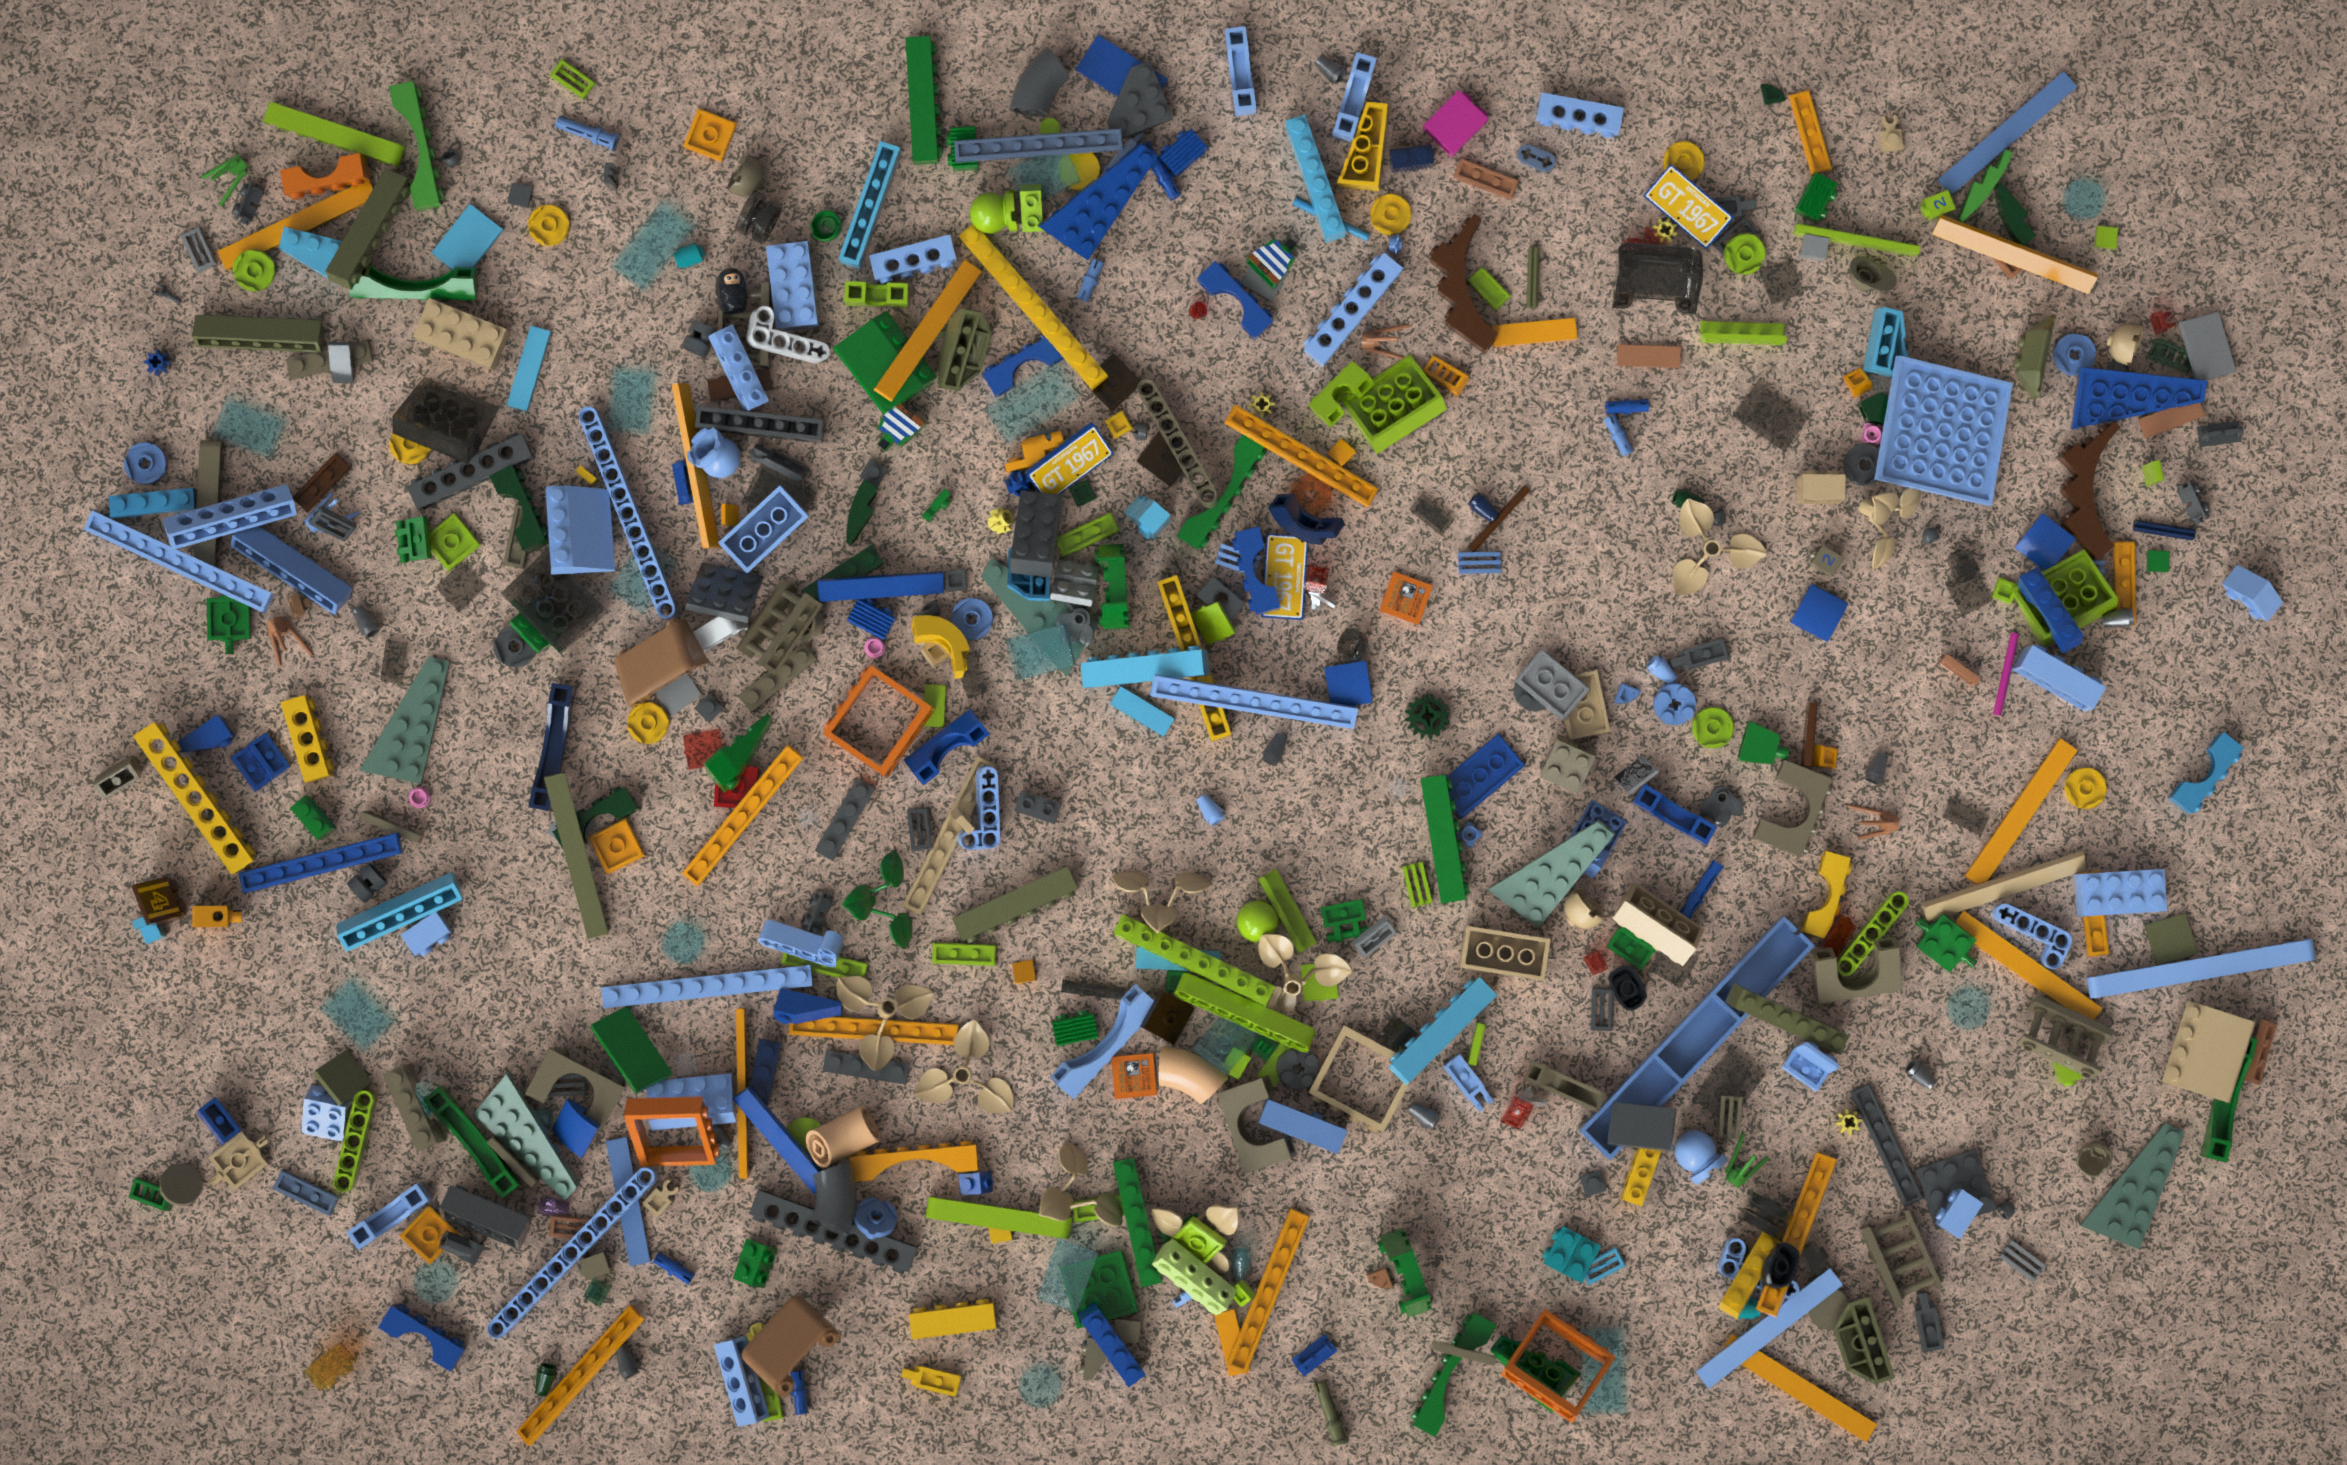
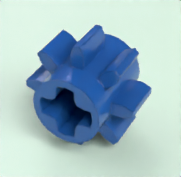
(160, 367)
(1017, 482)

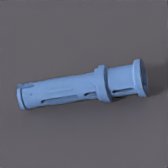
(596, 134)

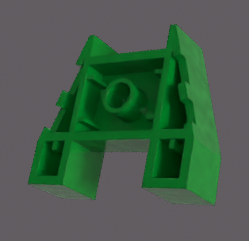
(1115, 610)
(1397, 1249)

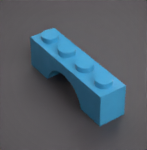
(152, 502)
(2222, 753)

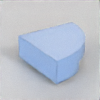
(1181, 1299)

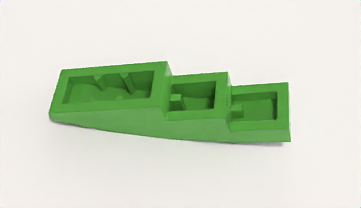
(1979, 192)

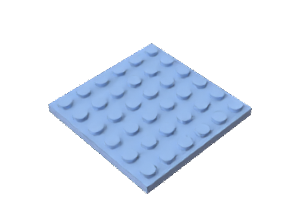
(1943, 431)

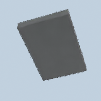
(1641, 1126)

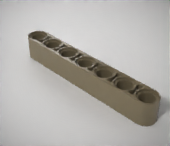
(1174, 434)
(208, 493)

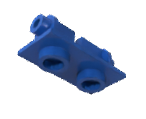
(682, 482)
(1314, 1355)

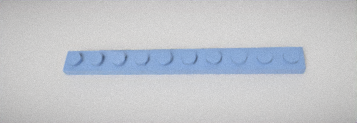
(179, 561)
(1253, 701)
(707, 986)

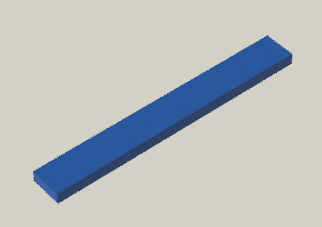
(321, 863)

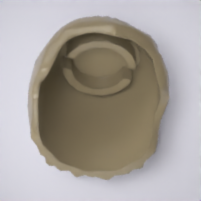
(2093, 1165)

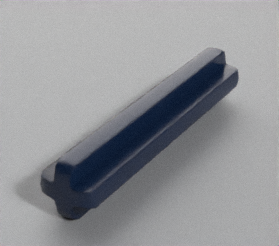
(2164, 530)

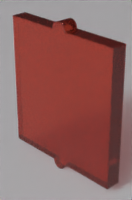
(701, 747)
(1839, 934)

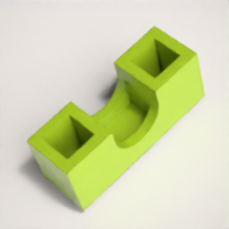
(870, 295)
(1350, 380)

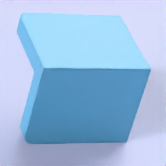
(149, 932)

